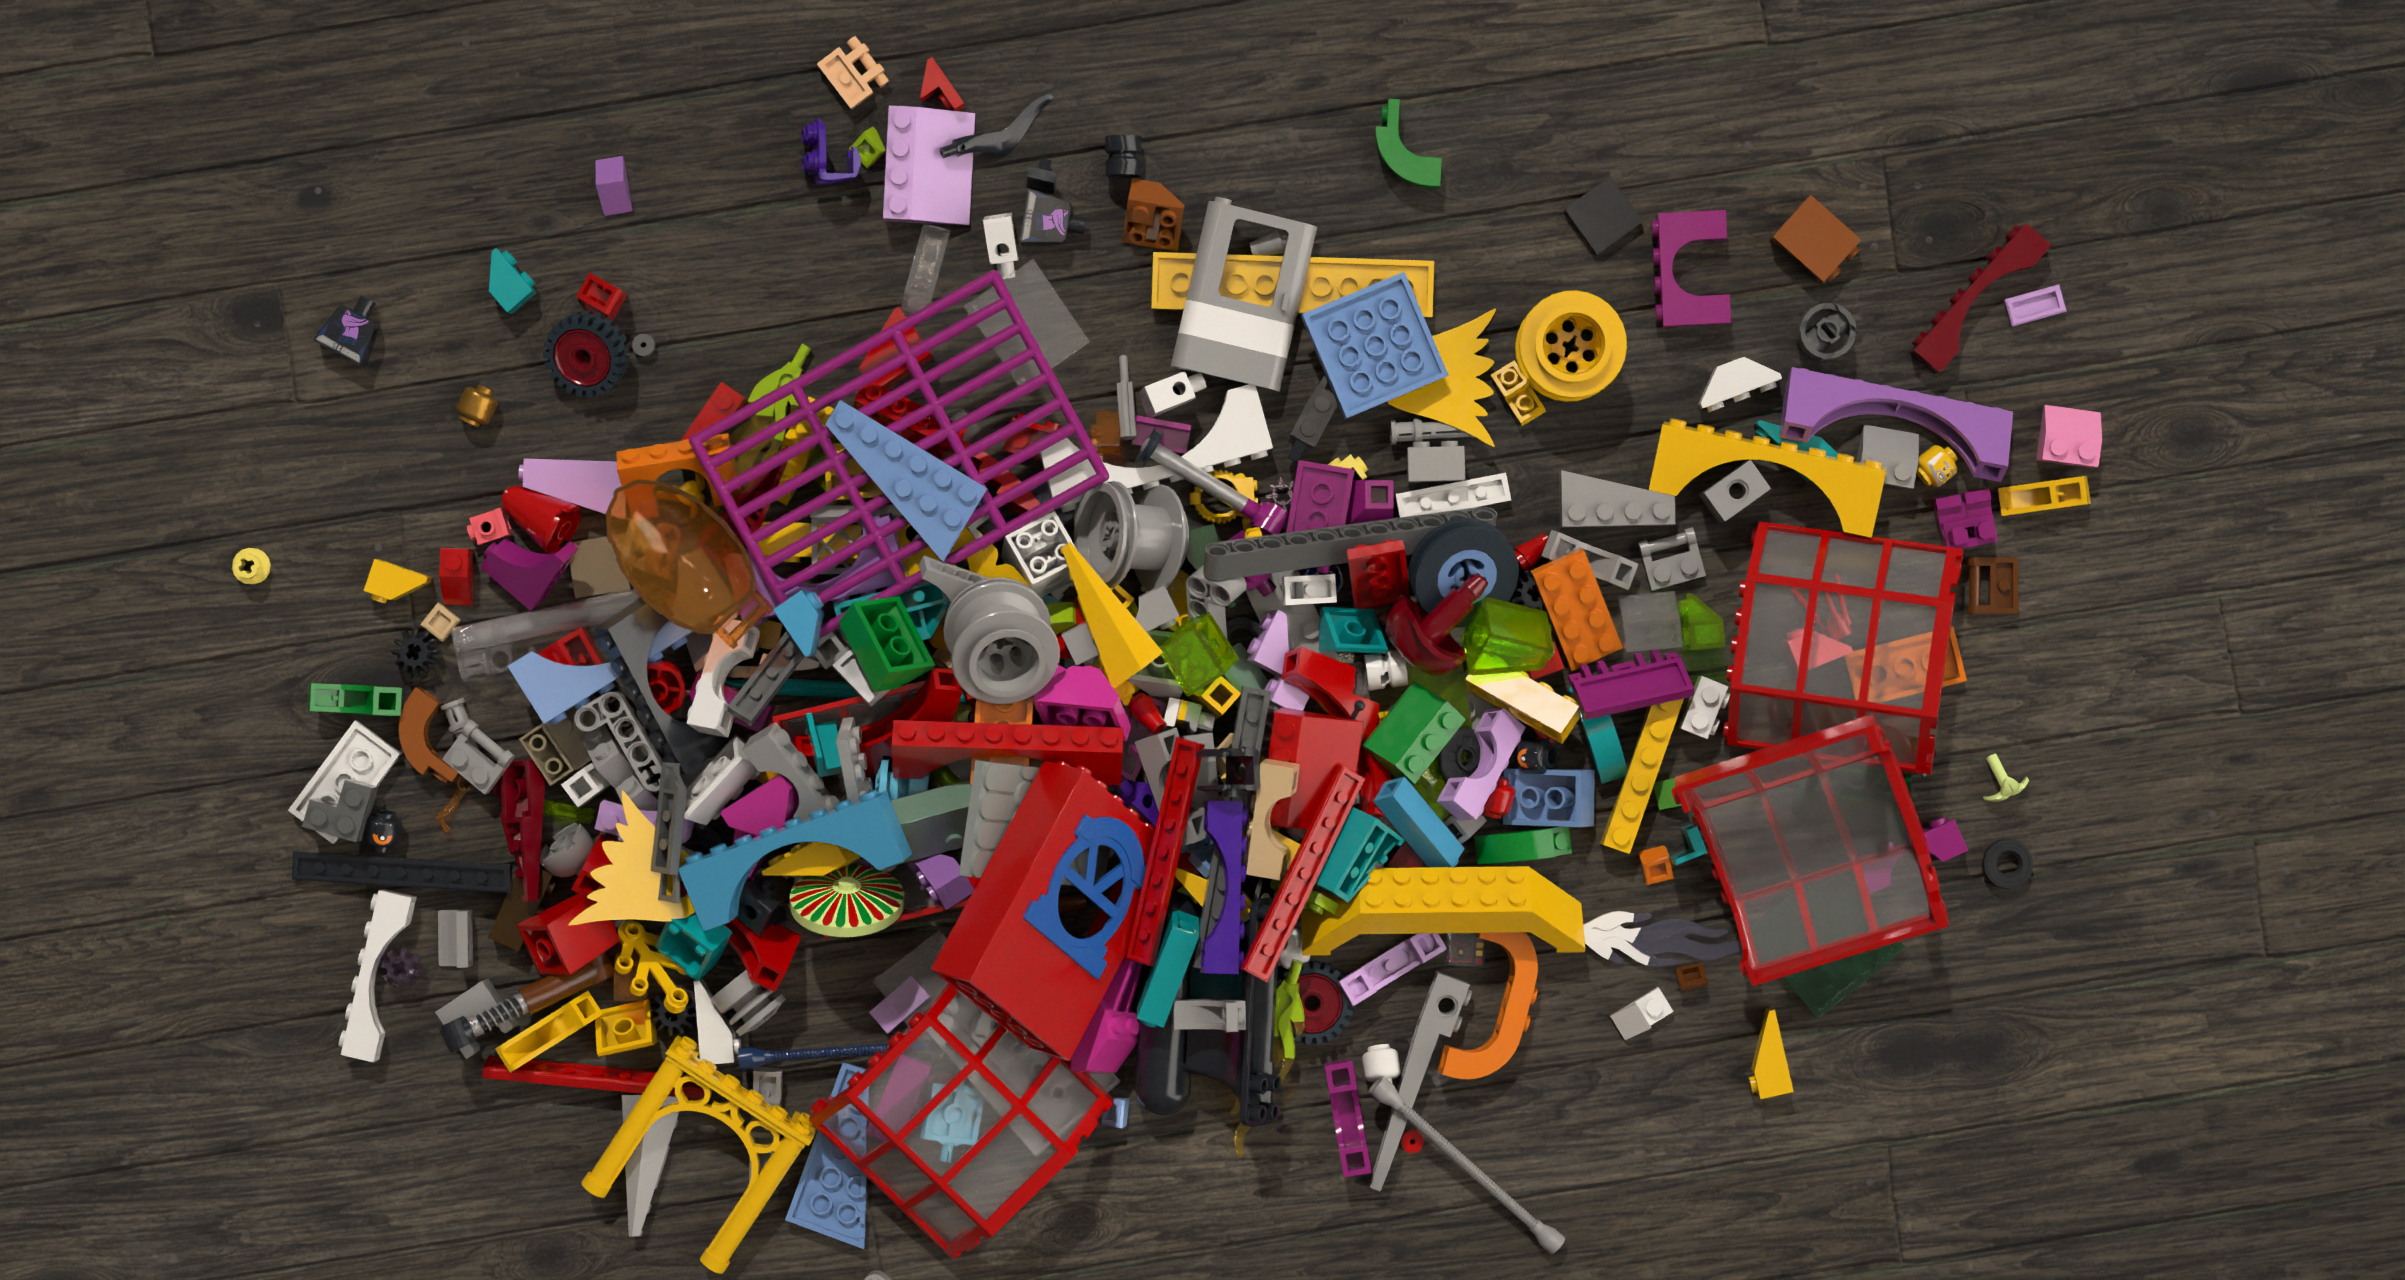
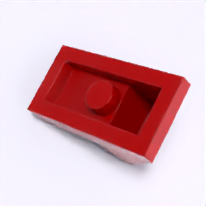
(935, 81)

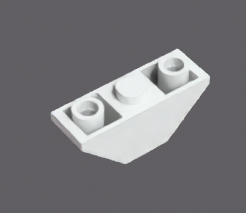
(1735, 382)

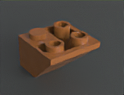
(1153, 216)

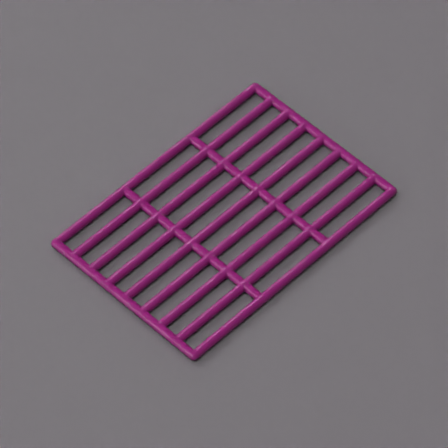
(947, 431)

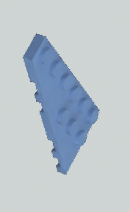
(920, 486)
(831, 1187)

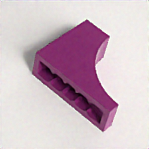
(526, 573)

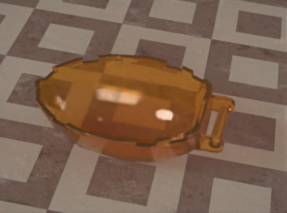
(683, 559)

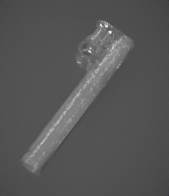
(486, 639)

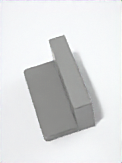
(455, 938)

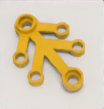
(648, 961)

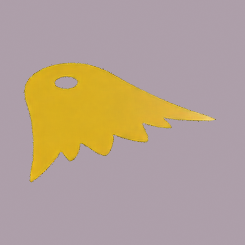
(1453, 397)
(629, 883)

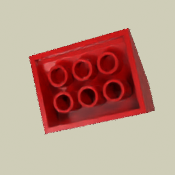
(1319, 746)

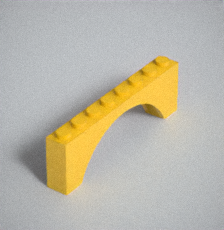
(1849, 485)

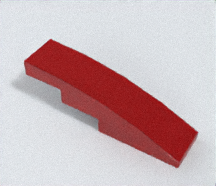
(1004, 482)

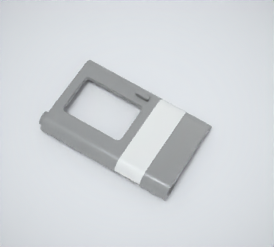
(1232, 335)

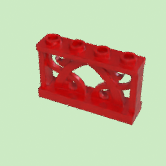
(900, 409)

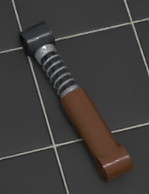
(529, 1000)

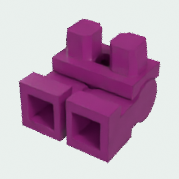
(1951, 519)

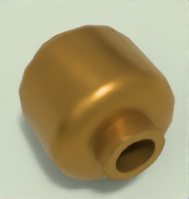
(477, 405)

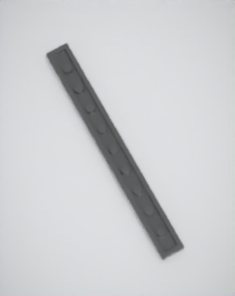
(1247, 733)

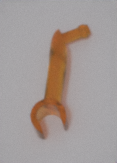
(448, 809)

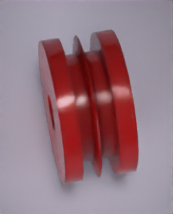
(1412, 1147)

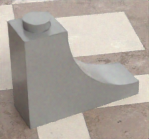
(947, 577)

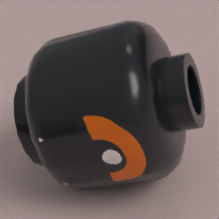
(1535, 755)
(383, 830)

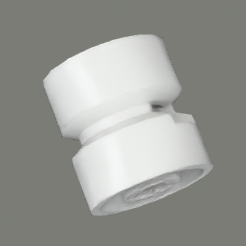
(1385, 670)

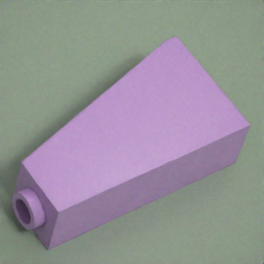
(575, 481)

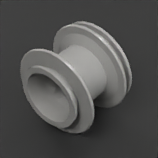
(1124, 535)
(993, 619)

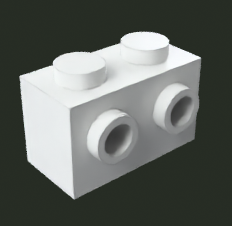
(1703, 707)

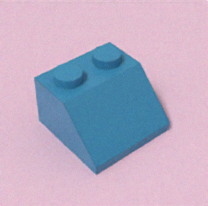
(803, 620)

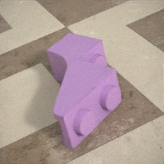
(1268, 653)

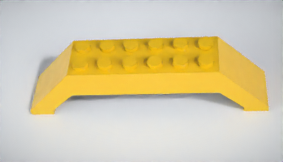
(1449, 903)

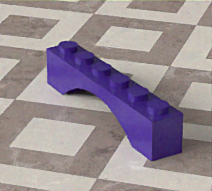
(1224, 826)

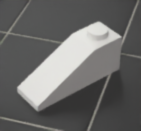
(715, 1034)

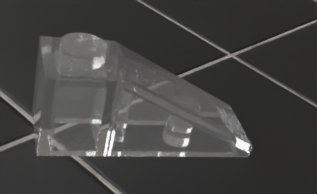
(925, 268)

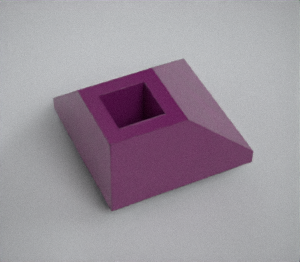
(1371, 501)

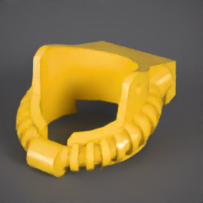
(1241, 484)

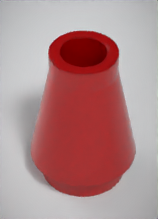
(1530, 552)
(1145, 711)

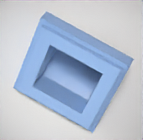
(1117, 1114)

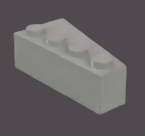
(1604, 503)

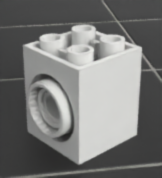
(1037, 554)

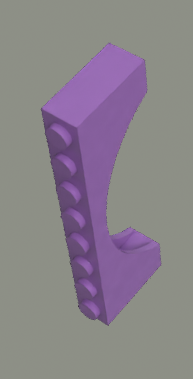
(1974, 430)

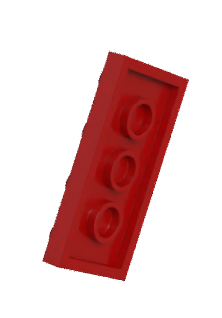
(1378, 574)

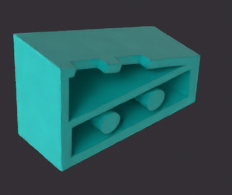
(1356, 852)

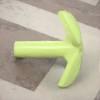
(2008, 785)

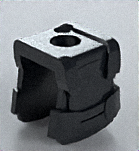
(1234, 758)
(762, 900)

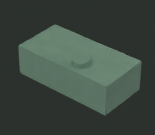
(934, 819)

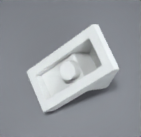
(1309, 589)
(1641, 1013)

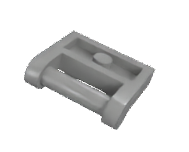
(1673, 568)
(474, 764)

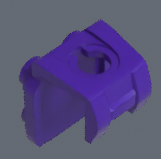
(815, 161)

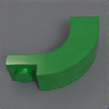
(1408, 167)

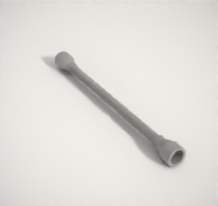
(1387, 1094)

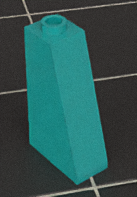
(1169, 969)

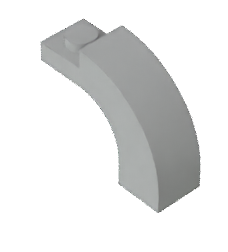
(1208, 1014)

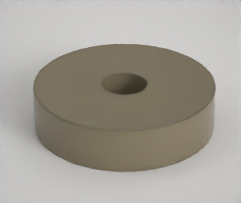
(742, 671)

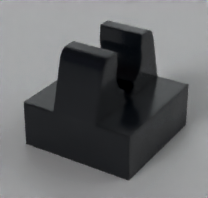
(1042, 177)

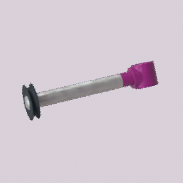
(1266, 515)

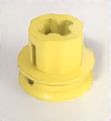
(259, 570)

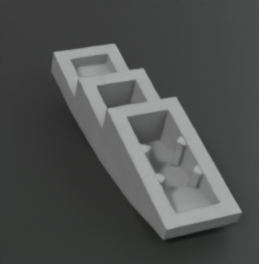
(769, 1084)

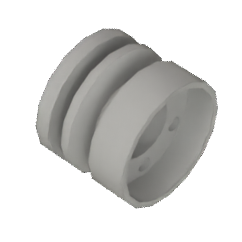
(748, 1001)

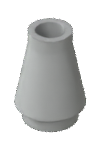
(1270, 244)

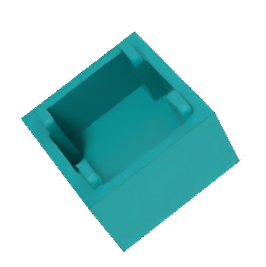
(692, 947)

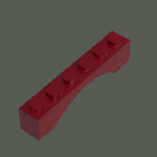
(1942, 340)

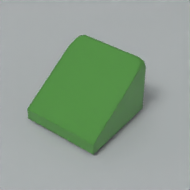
(1664, 795)

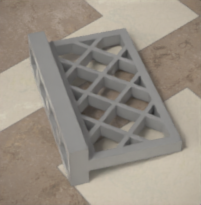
(828, 514)

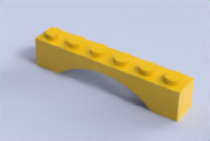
(1641, 775)

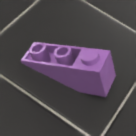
(943, 879)

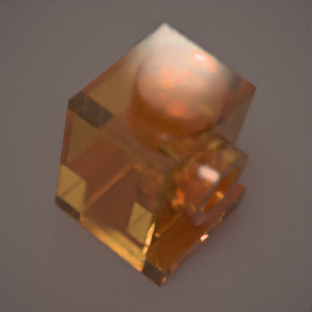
(1106, 433)

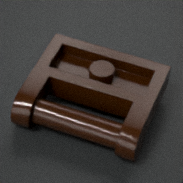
(2002, 585)

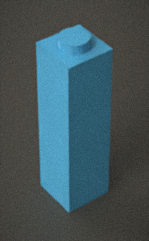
(1418, 824)

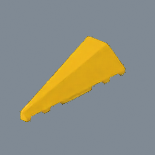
(1118, 636)

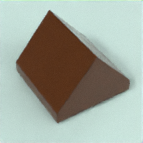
(1691, 977)

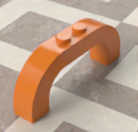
(1512, 1016)

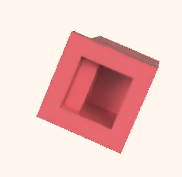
(500, 527)

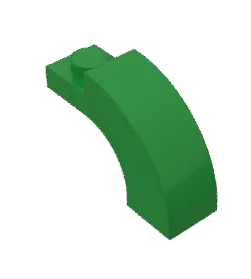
(355, 699)
(1522, 845)

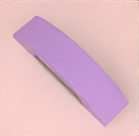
(1390, 965)

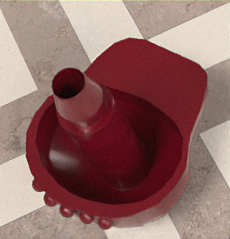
(1425, 637)

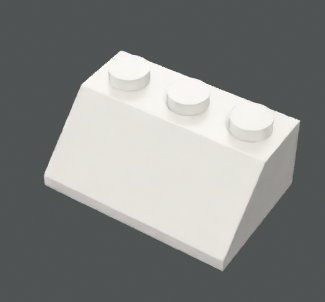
(719, 783)

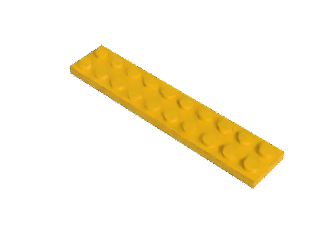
(1256, 276)

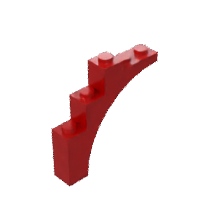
(1332, 687)
(933, 702)

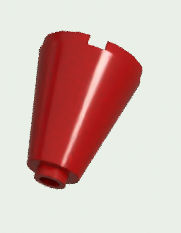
(542, 516)

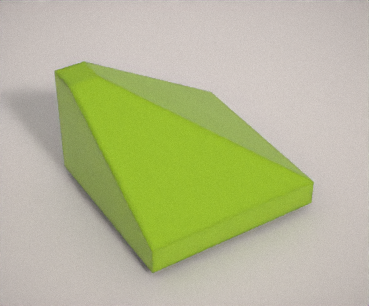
(869, 147)

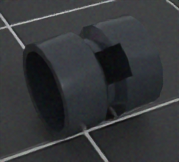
(1123, 156)

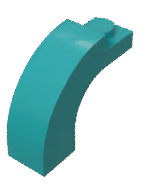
(1604, 746)

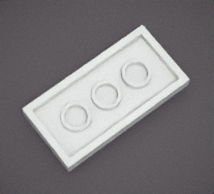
(357, 756)

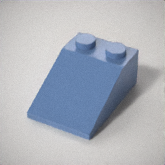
(1552, 798)

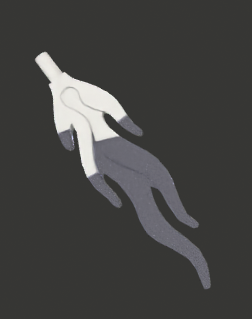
(1652, 939)

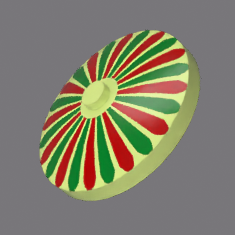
(847, 901)

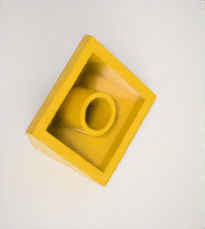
(625, 1028)

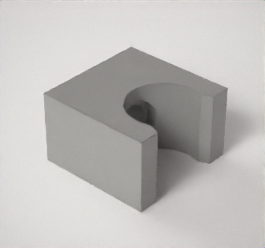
(1718, 497)
(470, 1003)

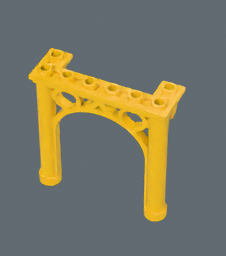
(683, 1058)

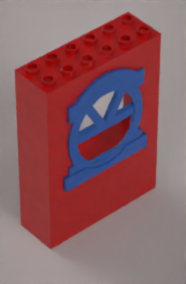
(1009, 939)

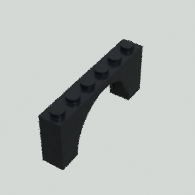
(627, 643)

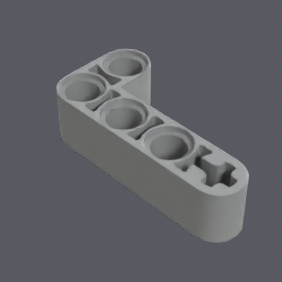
(1212, 596)
(628, 744)

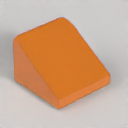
(1656, 865)

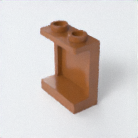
(1817, 239)

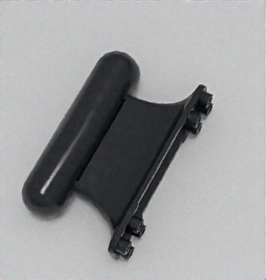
(1235, 1059)

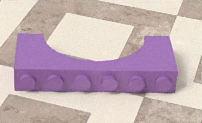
(865, 558)

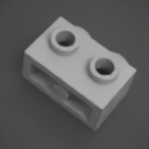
(1435, 463)

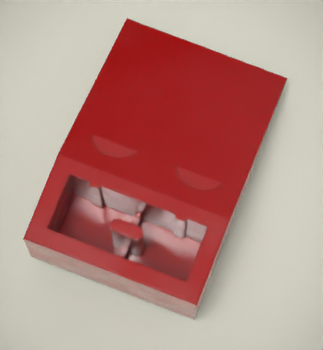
(574, 650)

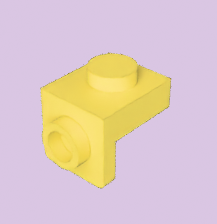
(1349, 462)

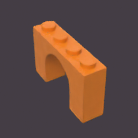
(655, 460)

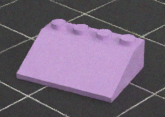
(917, 178)

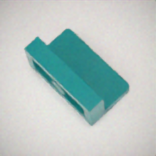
(824, 746)
(1695, 845)

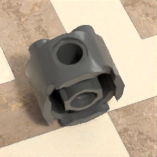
(1826, 331)

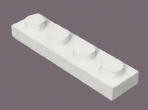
(1454, 496)

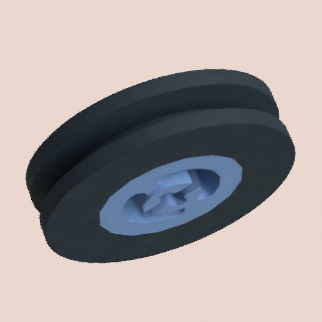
(1437, 564)

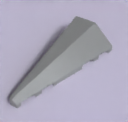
(646, 1163)

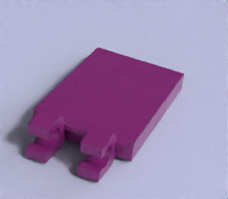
(1320, 498)

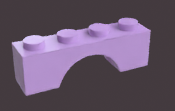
(1497, 736)

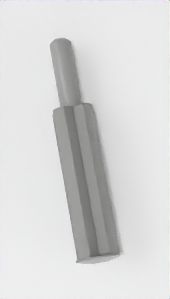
(1126, 402)

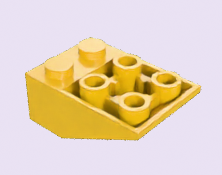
(811, 860)

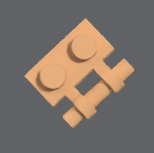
(846, 78)

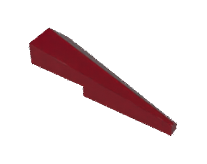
(753, 490)
(522, 802)

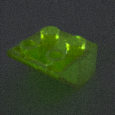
(1701, 624)
(1198, 653)

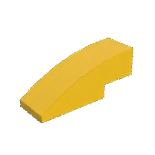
(2044, 495)

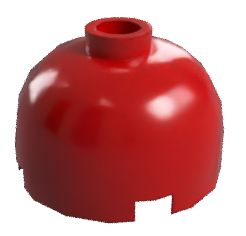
(666, 684)

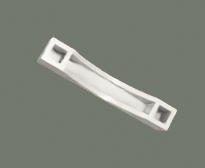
(364, 1030)

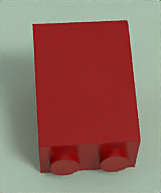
(889, 350)
(566, 948)

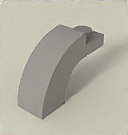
(1605, 565)

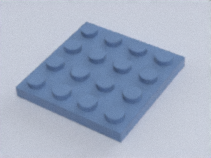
(1374, 345)

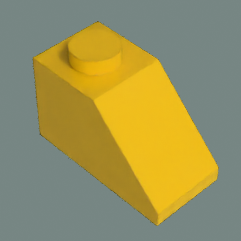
(393, 581)

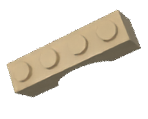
(1266, 854)

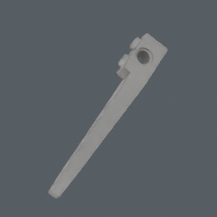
(1427, 1030)

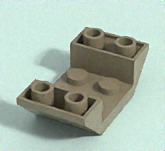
(559, 747)

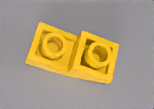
(1518, 393)

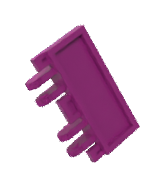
(1631, 684)

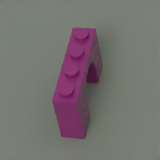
(1677, 306)

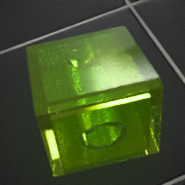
(1507, 638)

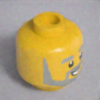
(1936, 465)

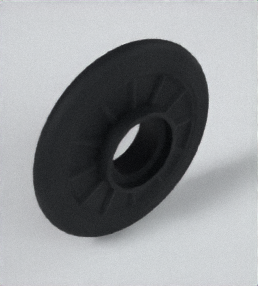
(1449, 756)

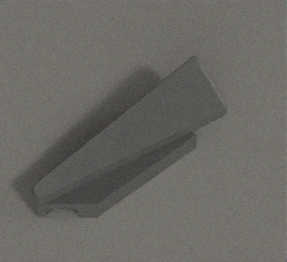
(668, 831)

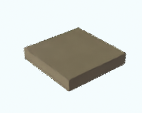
(596, 569)

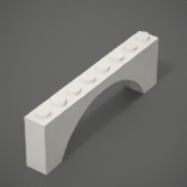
(1236, 434)

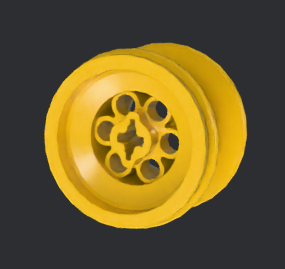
(1585, 313)

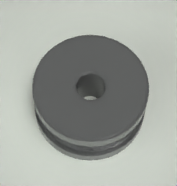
(650, 345)

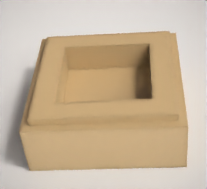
(440, 622)

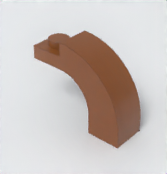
(414, 735)

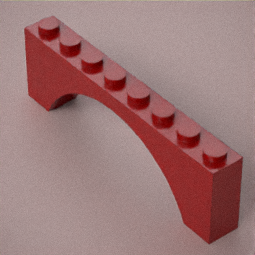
(927, 745)
(763, 957)

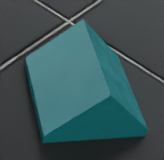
(1350, 631)

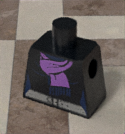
(1048, 220)
(351, 332)

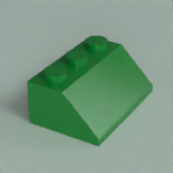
(885, 642)
(1413, 732)

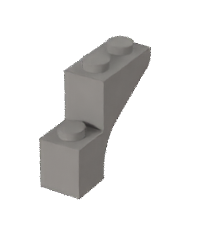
(616, 768)

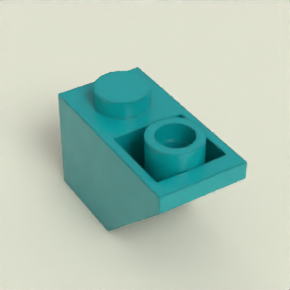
(507, 283)

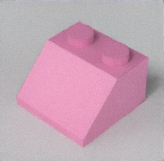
(2070, 437)

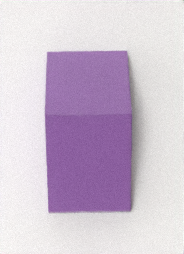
(613, 186)

